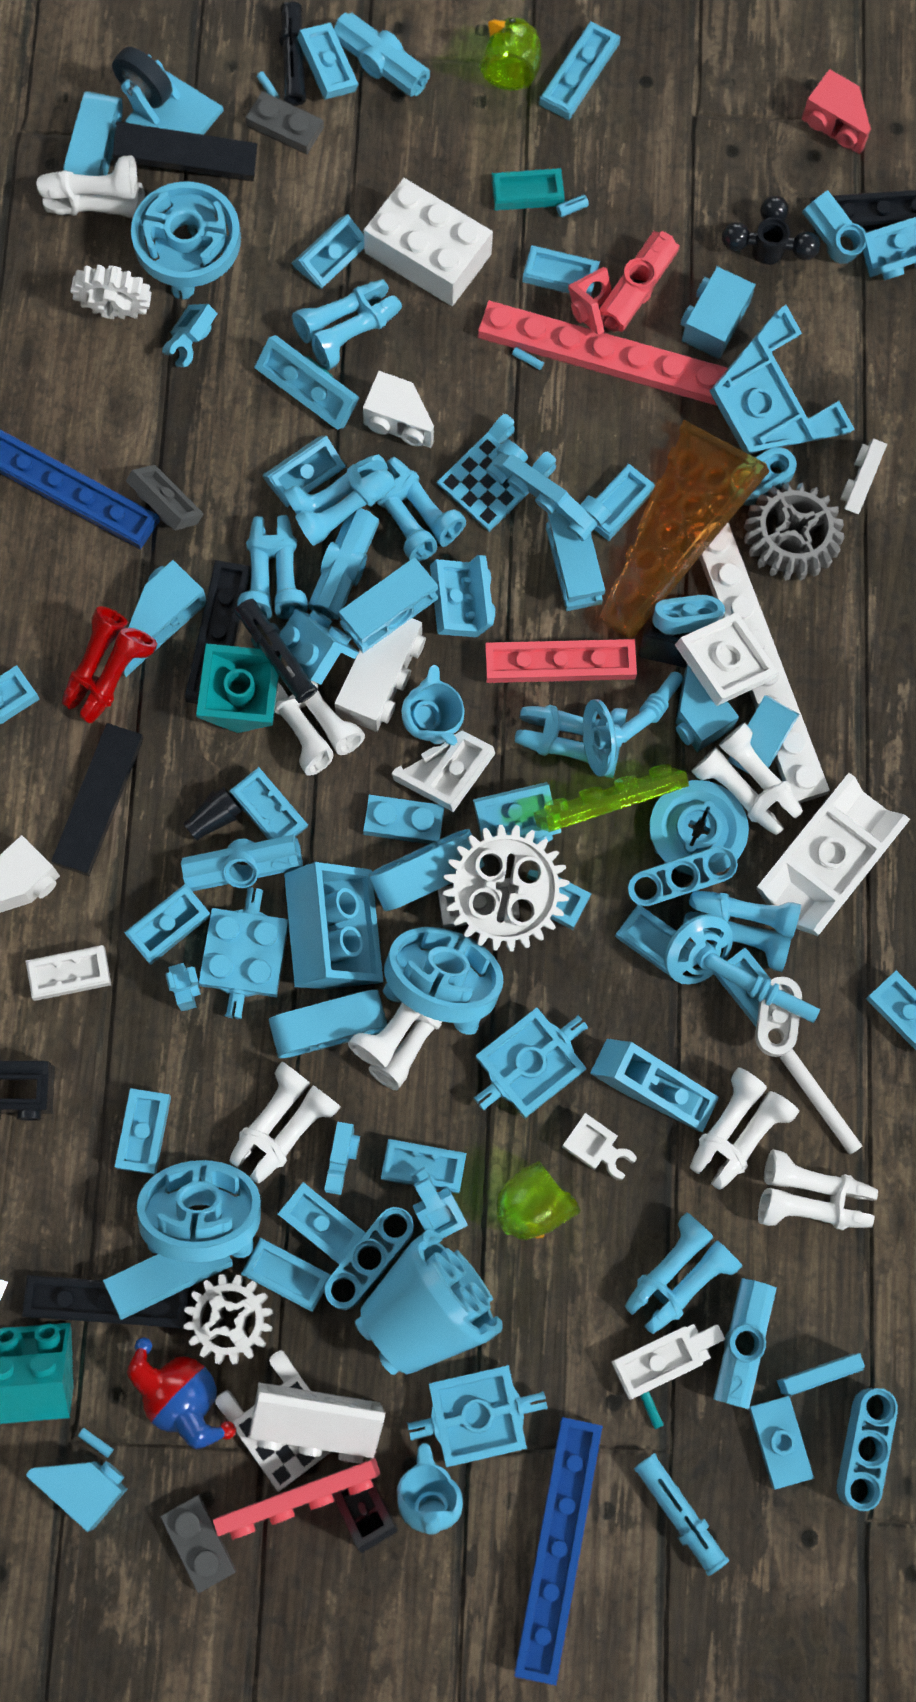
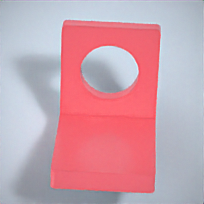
(583, 305)

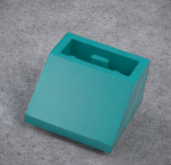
(36, 1373)

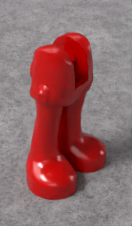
(129, 644)

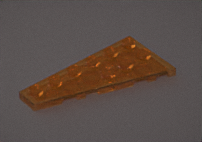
(685, 513)

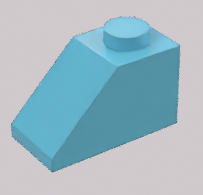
(698, 717)
(81, 1489)

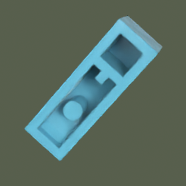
(165, 605)
(654, 1083)

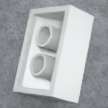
(316, 1422)

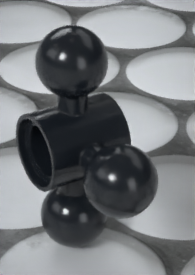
(773, 212)

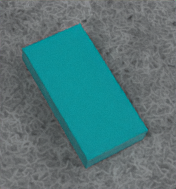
(527, 189)

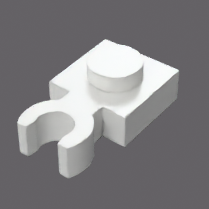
(593, 1143)

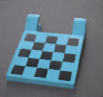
(476, 490)

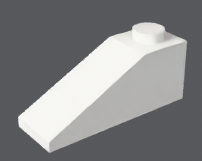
(24, 875)

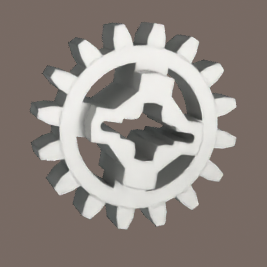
(111, 292)
(238, 1335)

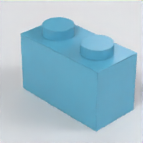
(717, 312)

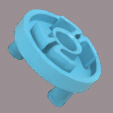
(183, 259)
(451, 997)
(199, 1234)

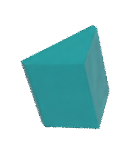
(237, 688)

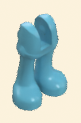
(327, 342)
(321, 513)
(443, 526)
(282, 548)
(556, 721)
(772, 942)
(692, 1240)

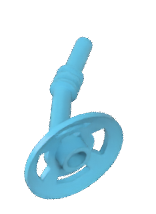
(607, 736)
(709, 960)

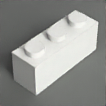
(377, 676)

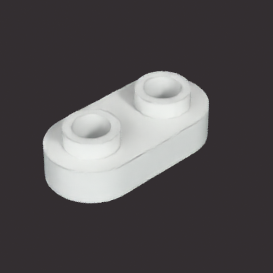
(778, 1019)

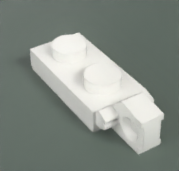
(665, 1359)

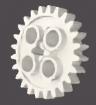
(540, 894)

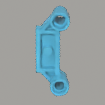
(549, 496)

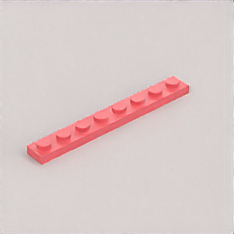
(600, 352)

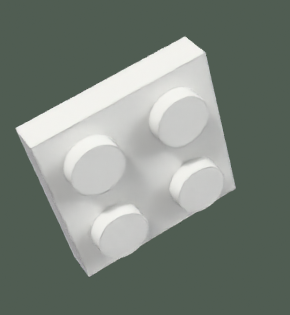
(726, 658)

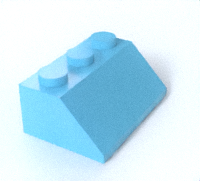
(333, 926)

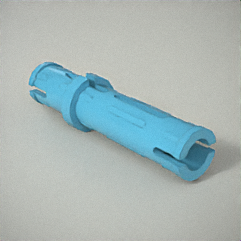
(710, 1555)

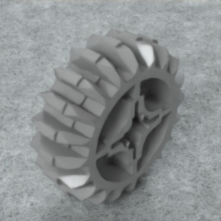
(787, 509)

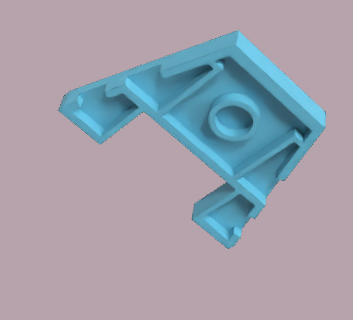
(760, 400)

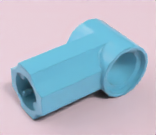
(831, 224)

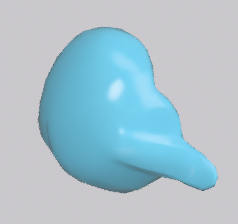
(433, 710)
(428, 1495)

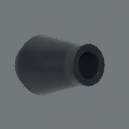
(215, 812)

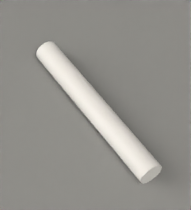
(821, 1102)

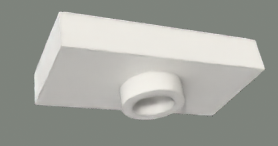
(68, 973)

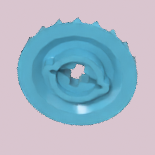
(724, 822)

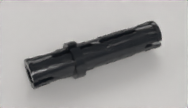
(292, 53)
(252, 616)

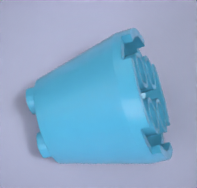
(427, 1308)

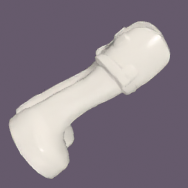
(113, 193)
(738, 747)
(315, 751)
(388, 1064)
(290, 1088)
(771, 1110)
(778, 1204)

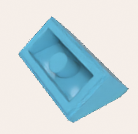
(330, 252)
(305, 468)
(168, 924)

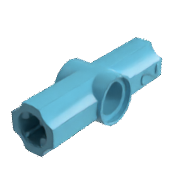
(381, 54)
(344, 563)
(262, 860)
(737, 1370)

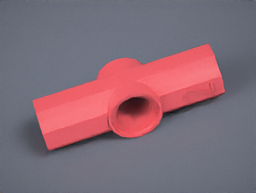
(646, 266)

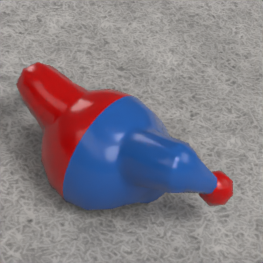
(177, 1396)

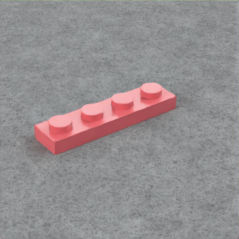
(560, 661)
(315, 1493)

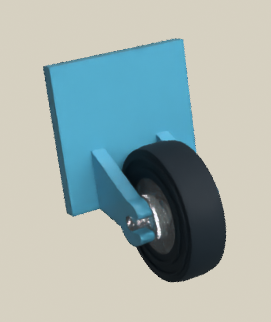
(160, 97)

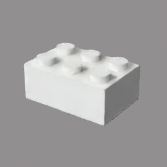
(428, 241)

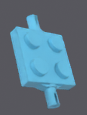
(244, 953)
(530, 1063)
(477, 1416)

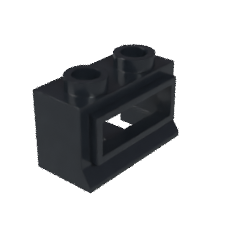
(29, 1070)

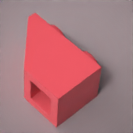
(838, 111)

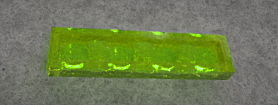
(596, 802)

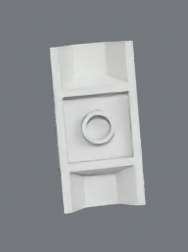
(831, 855)

